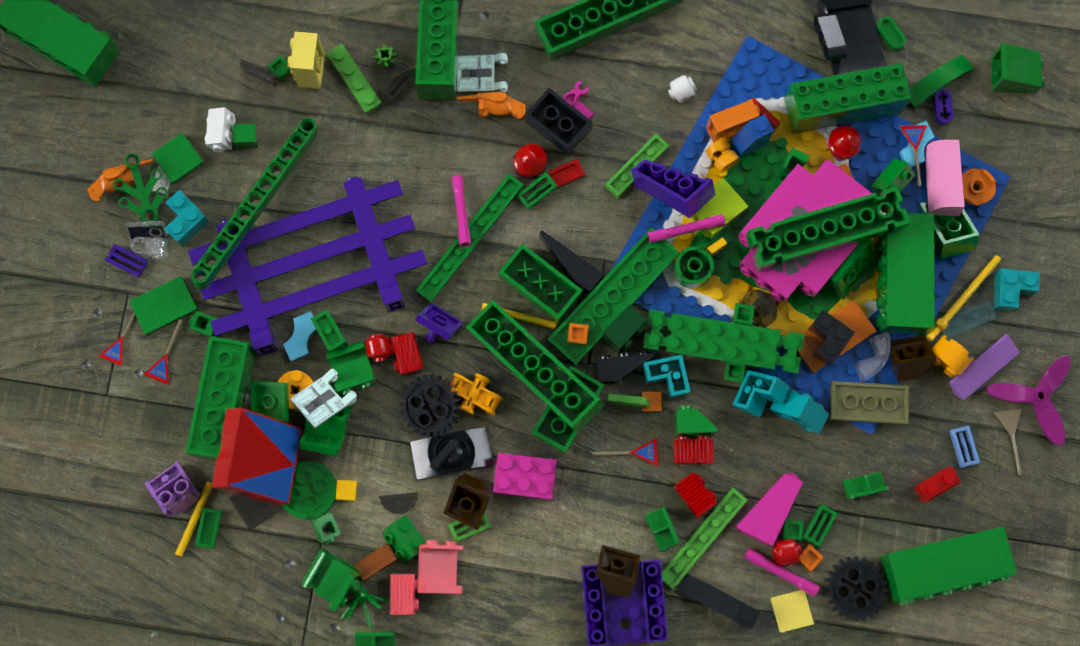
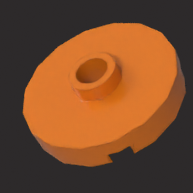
(985, 183)

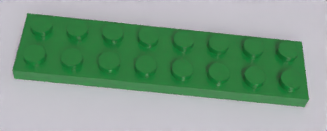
(614, 293)

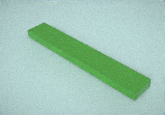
(703, 538)

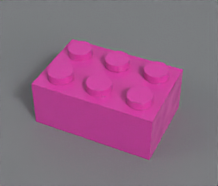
(524, 476)

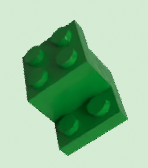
(329, 435)

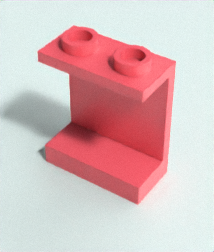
(438, 568)

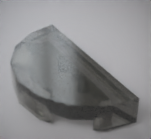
(399, 502)

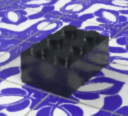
(558, 121)

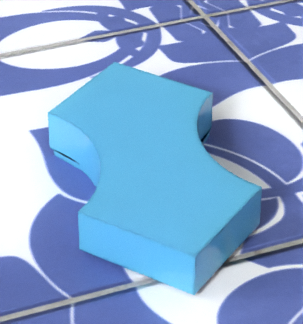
(908, 153)
(298, 344)

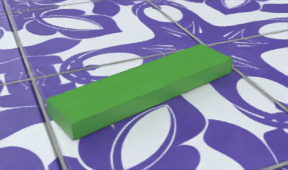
(623, 178)

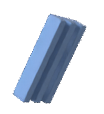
(962, 464)

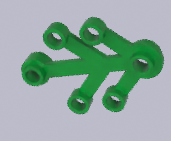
(140, 192)

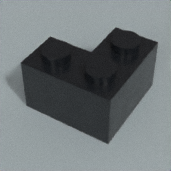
(834, 334)

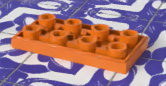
(849, 315)

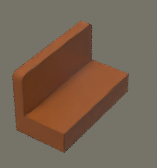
(376, 562)

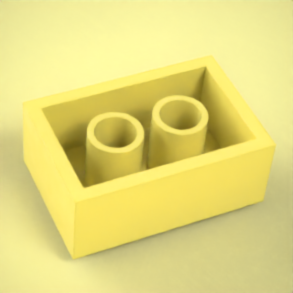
(306, 60)

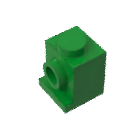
(196, 324)
(328, 521)

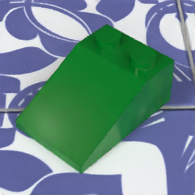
(952, 233)

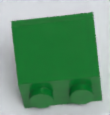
(692, 423)

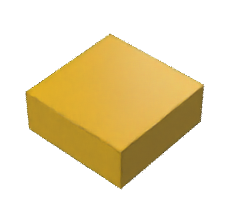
(717, 247)
(346, 490)

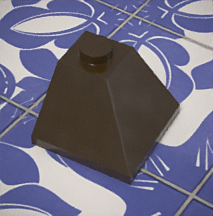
(910, 357)
(468, 501)
(617, 570)

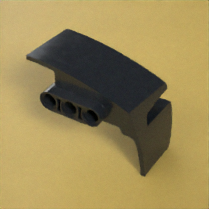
(848, 35)

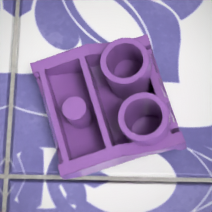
(173, 490)

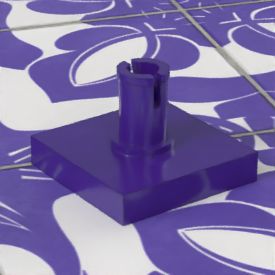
(438, 322)

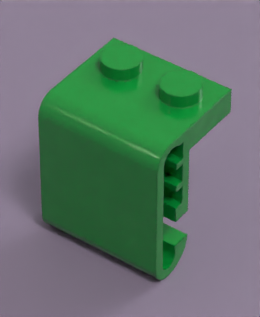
(352, 368)
(331, 579)

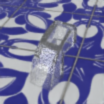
(869, 367)

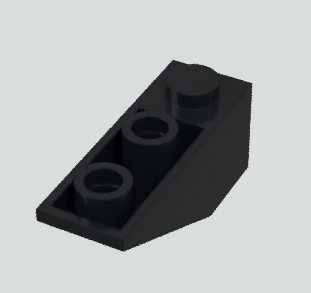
(616, 369)

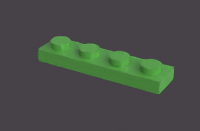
(354, 79)

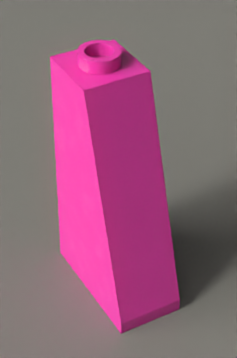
(769, 513)

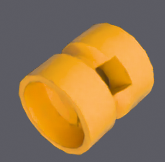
(722, 161)

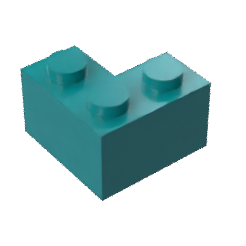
(188, 220)
(1010, 285)
(669, 370)
(756, 391)
(802, 411)

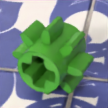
(386, 62)

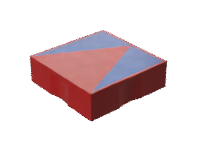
(257, 456)

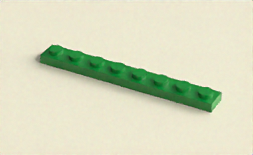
(478, 228)

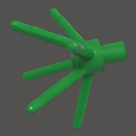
(361, 597)

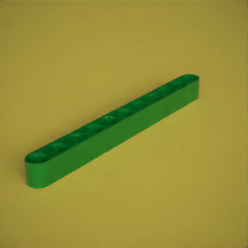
(251, 210)

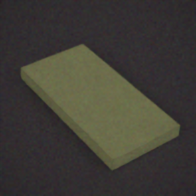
(869, 402)

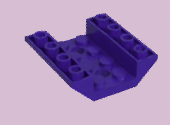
(643, 609)

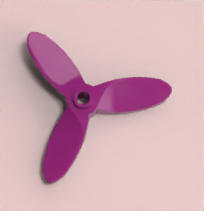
(1044, 409)

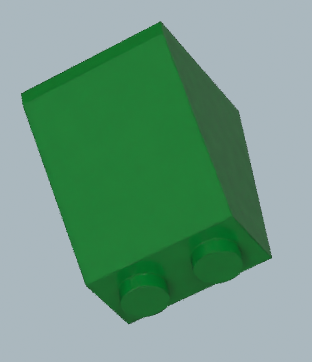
(1016, 70)

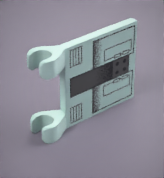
(478, 73)
(321, 401)

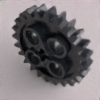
(415, 413)
(864, 573)

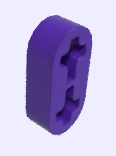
(947, 106)

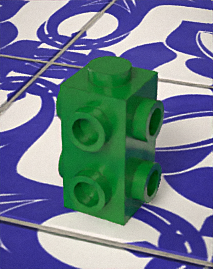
(896, 174)

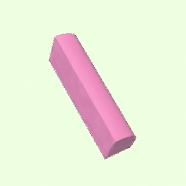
(944, 178)

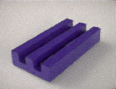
(113, 254)

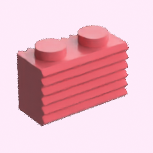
(402, 594)

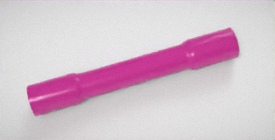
(707, 223)
(463, 230)
(802, 583)

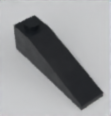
(575, 267)
(719, 602)

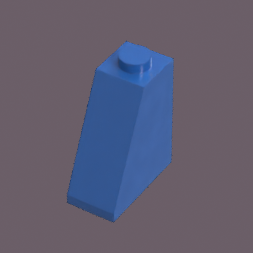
(752, 136)

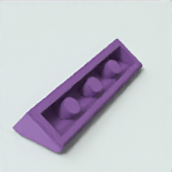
(984, 367)

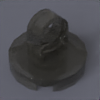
(765, 307)

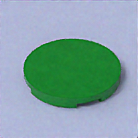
(312, 491)

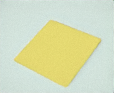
(792, 611)

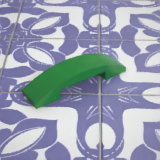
(938, 79)
(743, 315)

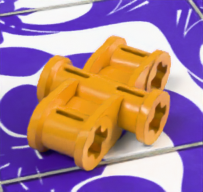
(480, 397)

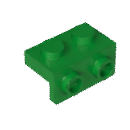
(404, 538)

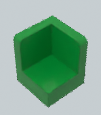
(244, 136)

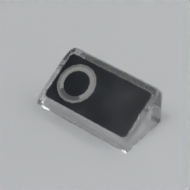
(146, 229)

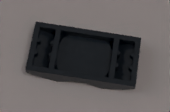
(471, 454)

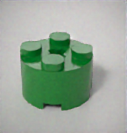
(698, 258)

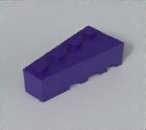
(677, 190)

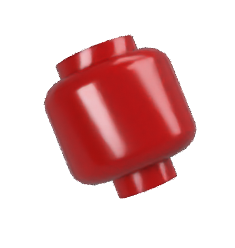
(378, 347)
(786, 552)

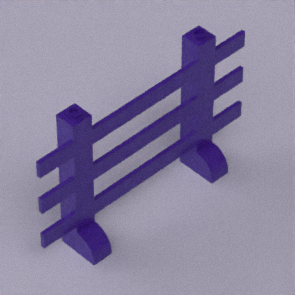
(371, 235)

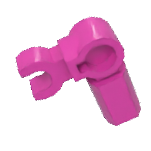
(573, 98)

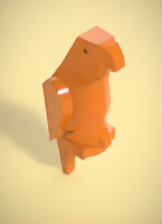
(497, 104)
(105, 182)

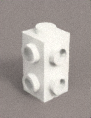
(219, 129)

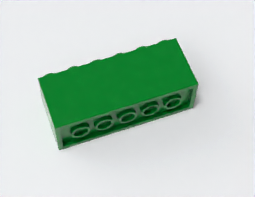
(59, 37)
(437, 49)
(847, 98)
(906, 278)
(222, 387)
(948, 566)

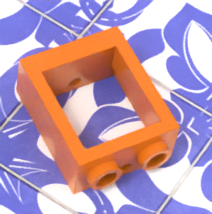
(731, 120)

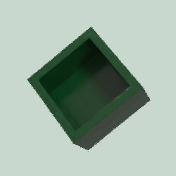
(624, 329)

